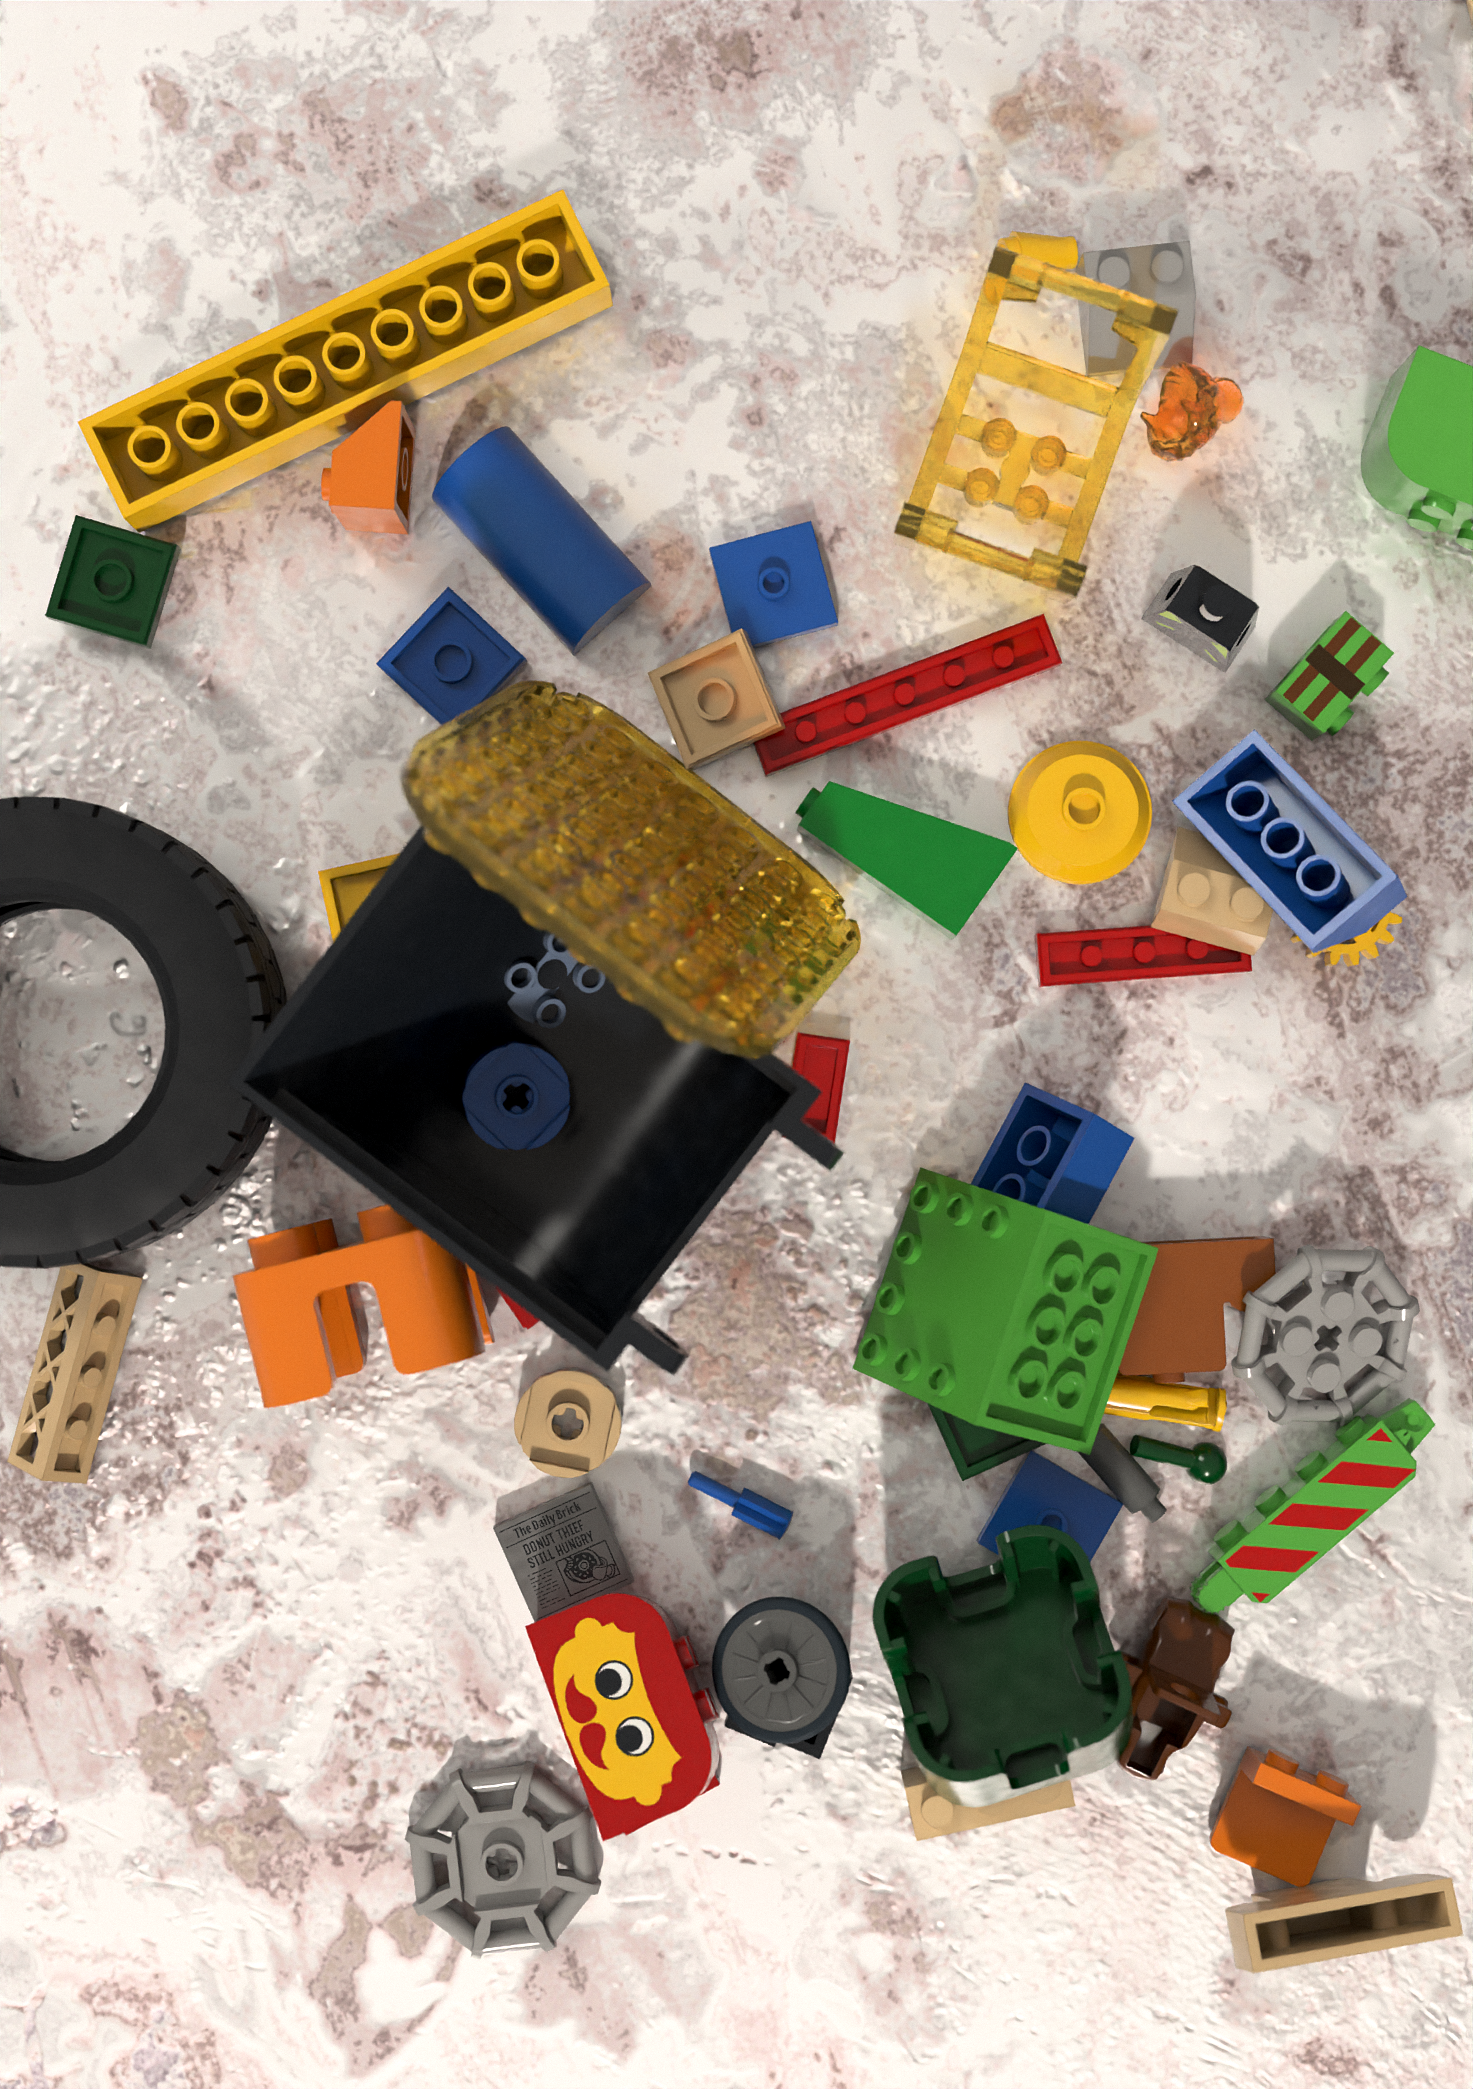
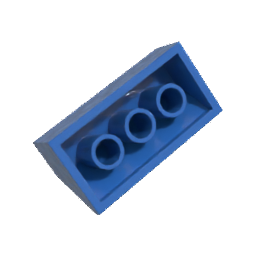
(1290, 845)

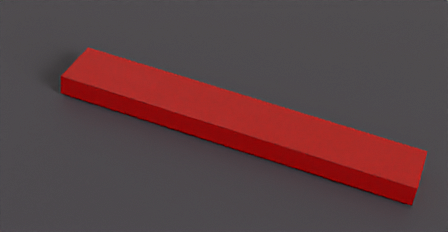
(909, 694)

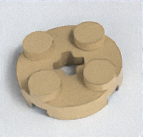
(586, 1447)

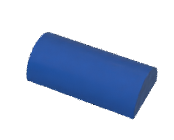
(538, 538)

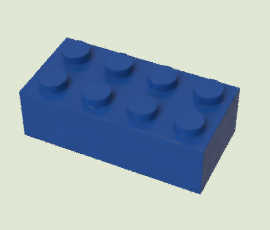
(1053, 1155)

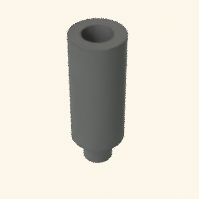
(1124, 1475)

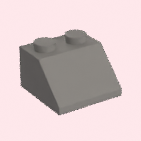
(1149, 271)

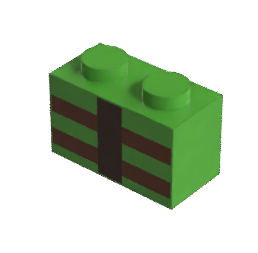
(1330, 676)

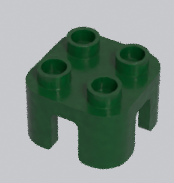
(1005, 1669)

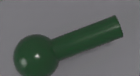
(1203, 1461)

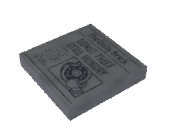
(563, 1552)

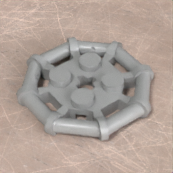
(1347, 1351)
(481, 1884)

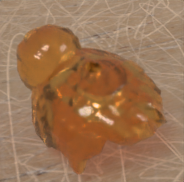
(1190, 411)

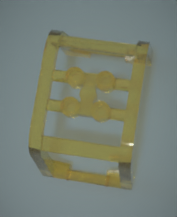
(1020, 279)

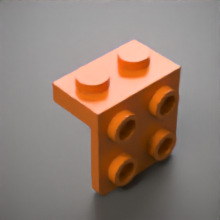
(1280, 1815)

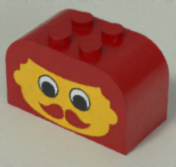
(628, 1708)

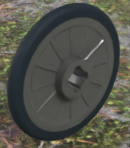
(810, 1650)

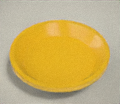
(1079, 812)

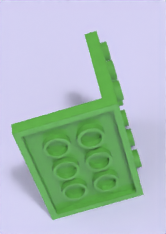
(1004, 1312)

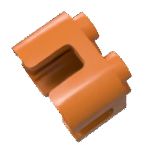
(304, 1314)

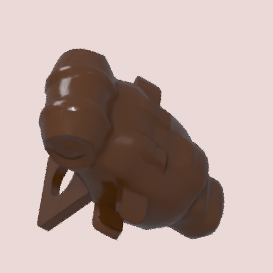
(1174, 1684)

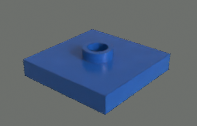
(774, 585)
(451, 659)
(1054, 1498)

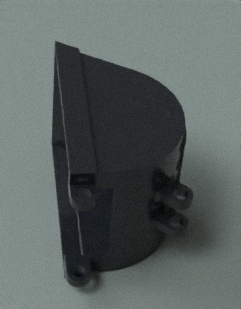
(573, 1230)

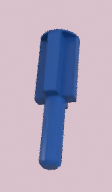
(746, 1505)

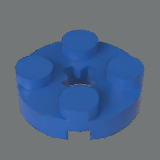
(516, 1127)

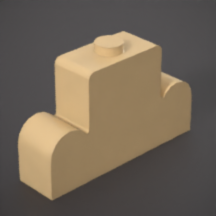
(1340, 1920)

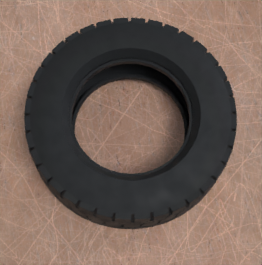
(217, 1001)

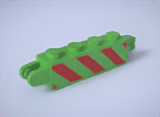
(1313, 1509)

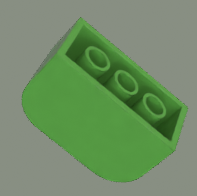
(1423, 445)

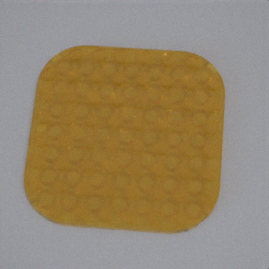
(633, 864)

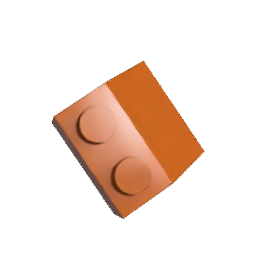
(373, 474)

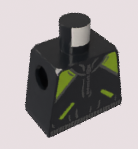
(1203, 615)

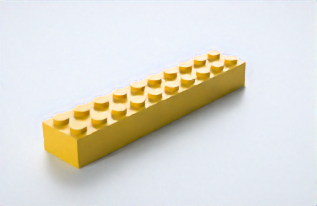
(347, 362)

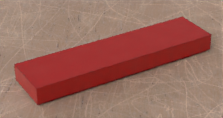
(1129, 956)

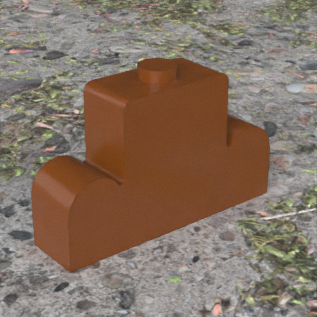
(1182, 1306)

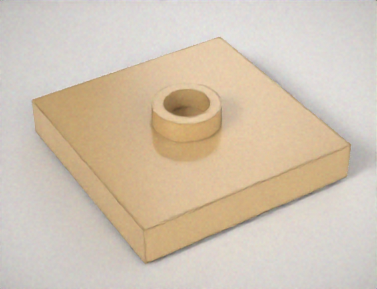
(716, 700)

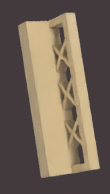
(79, 1375)

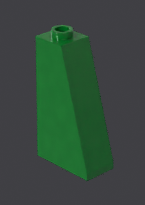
(910, 855)

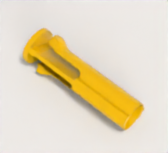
(1170, 1402)

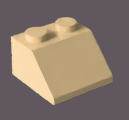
(1209, 898)

